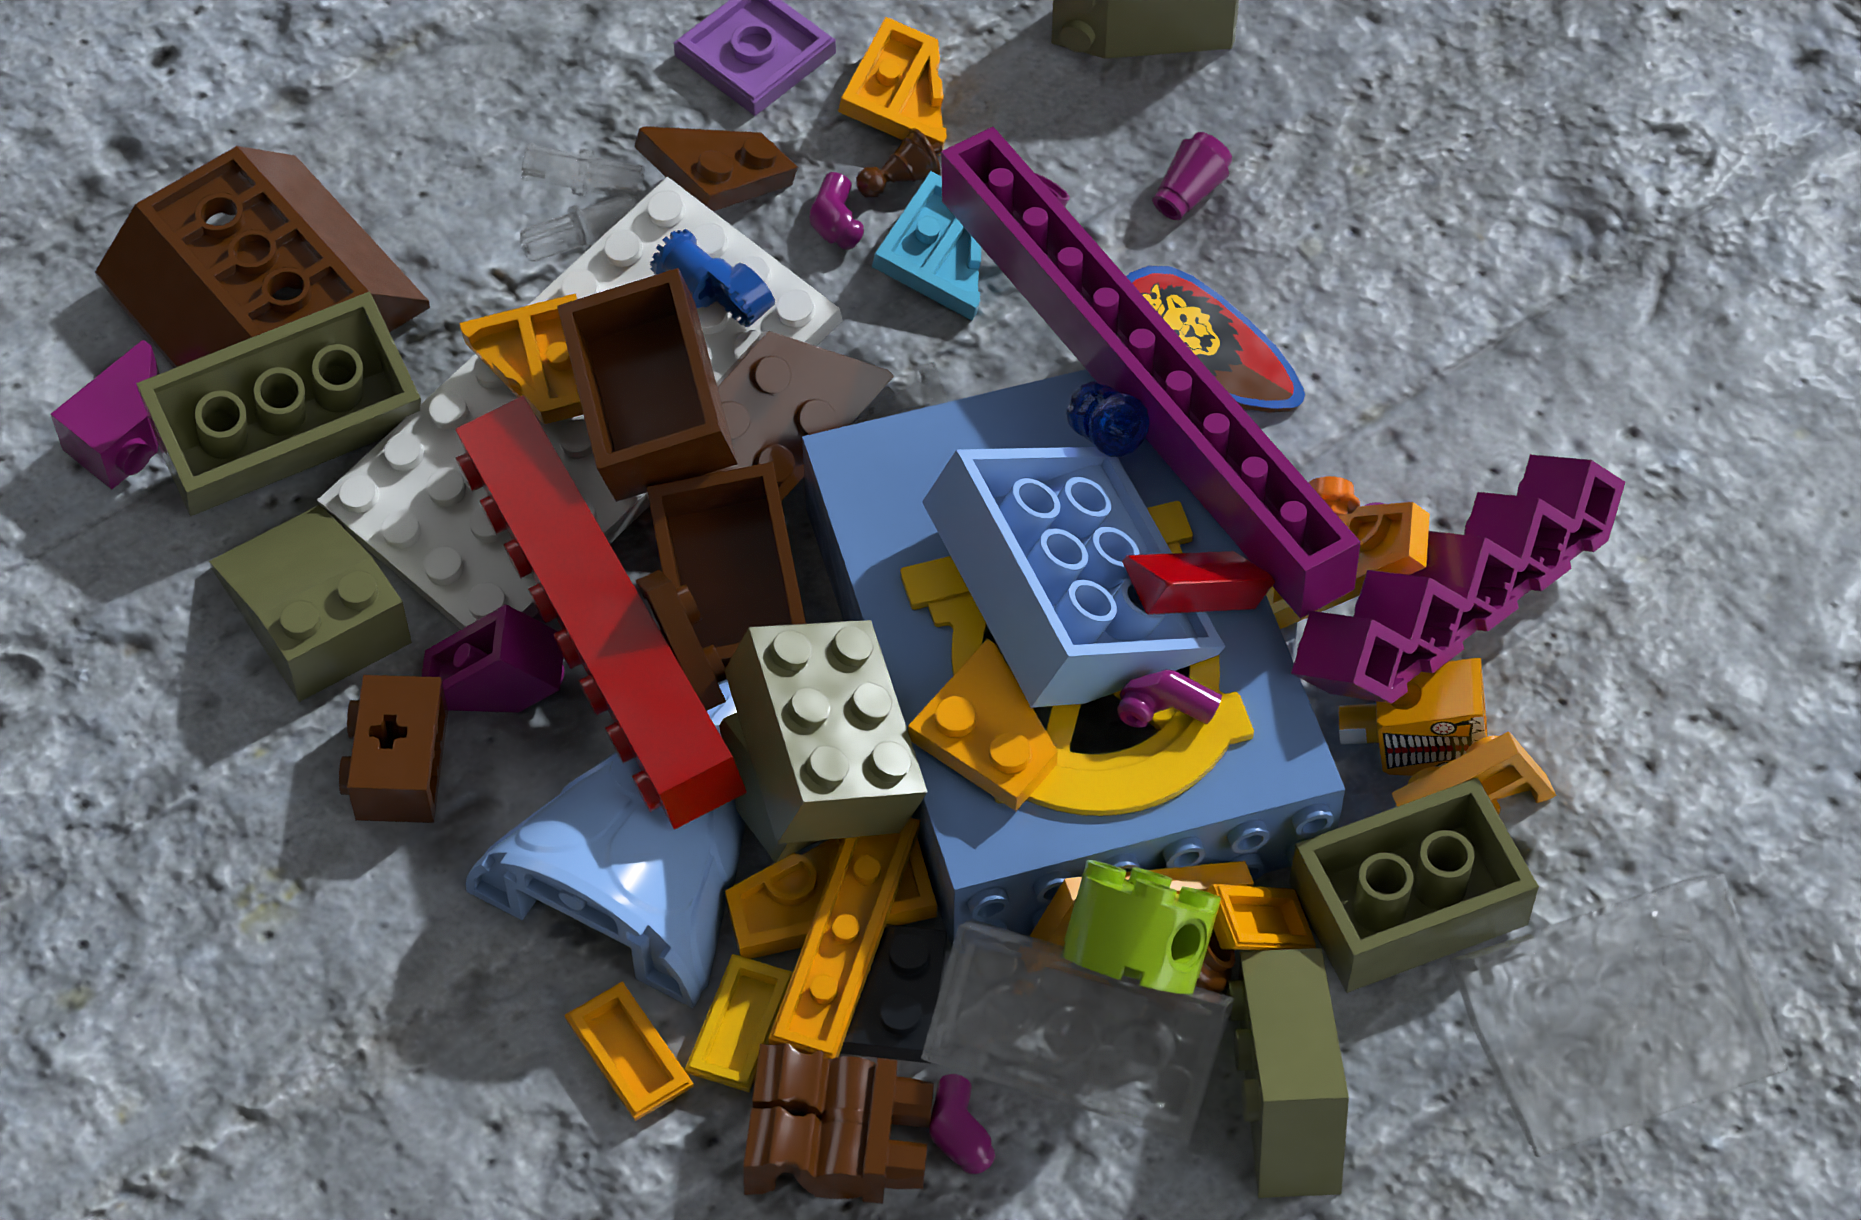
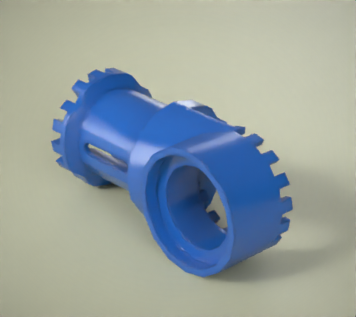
(713, 280)

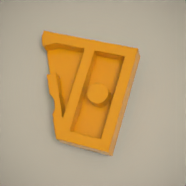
(898, 84)
(529, 356)
(987, 729)

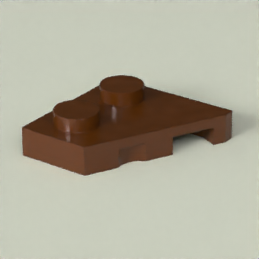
(717, 164)
(675, 615)

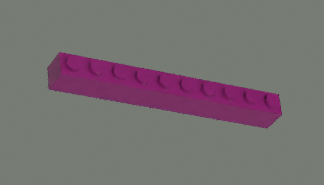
(1135, 351)

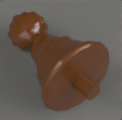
(909, 162)

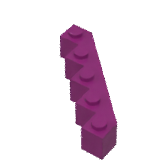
(1468, 581)

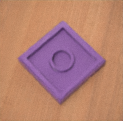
(754, 50)

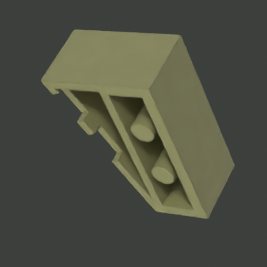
(1292, 1072)

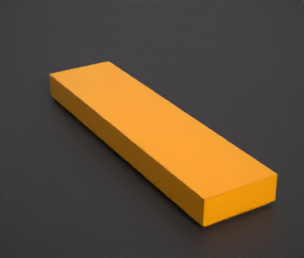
(843, 941)

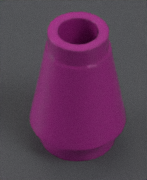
(1193, 173)

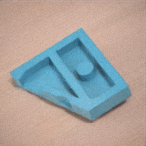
(933, 252)

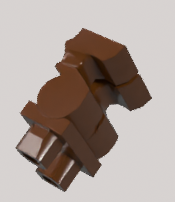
(845, 1136)

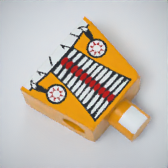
(1427, 724)

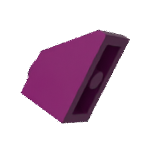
(106, 420)
(497, 663)

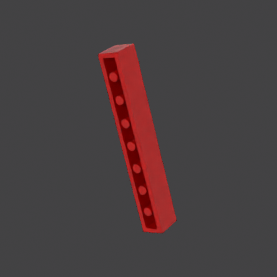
(600, 615)

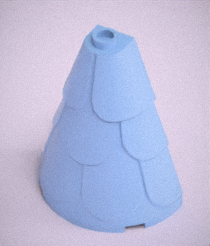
(624, 871)

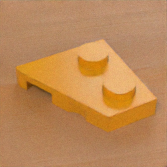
(1498, 763)

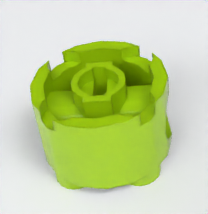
(1140, 927)

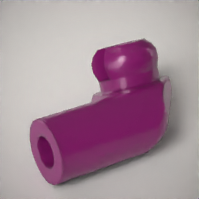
(1163, 691)

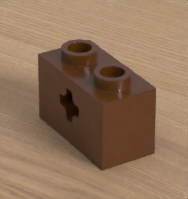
(395, 748)

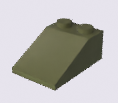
(1143, 26)
(314, 601)

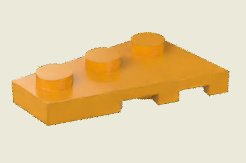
(778, 903)

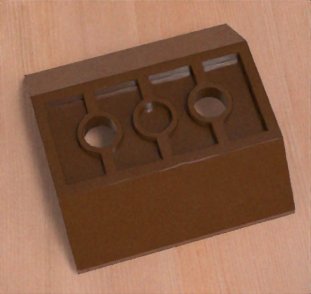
(215, 285)

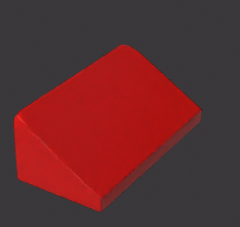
(1197, 581)

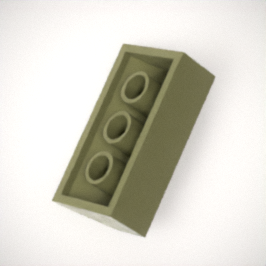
(279, 403)

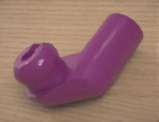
(831, 216)
(956, 1129)

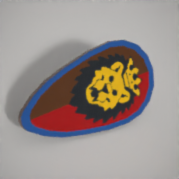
(1222, 339)

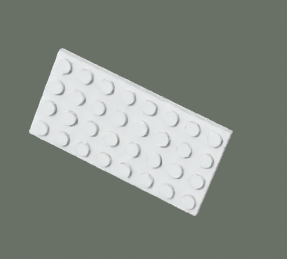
(408, 491)

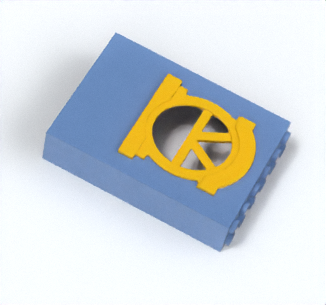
(1180, 798)

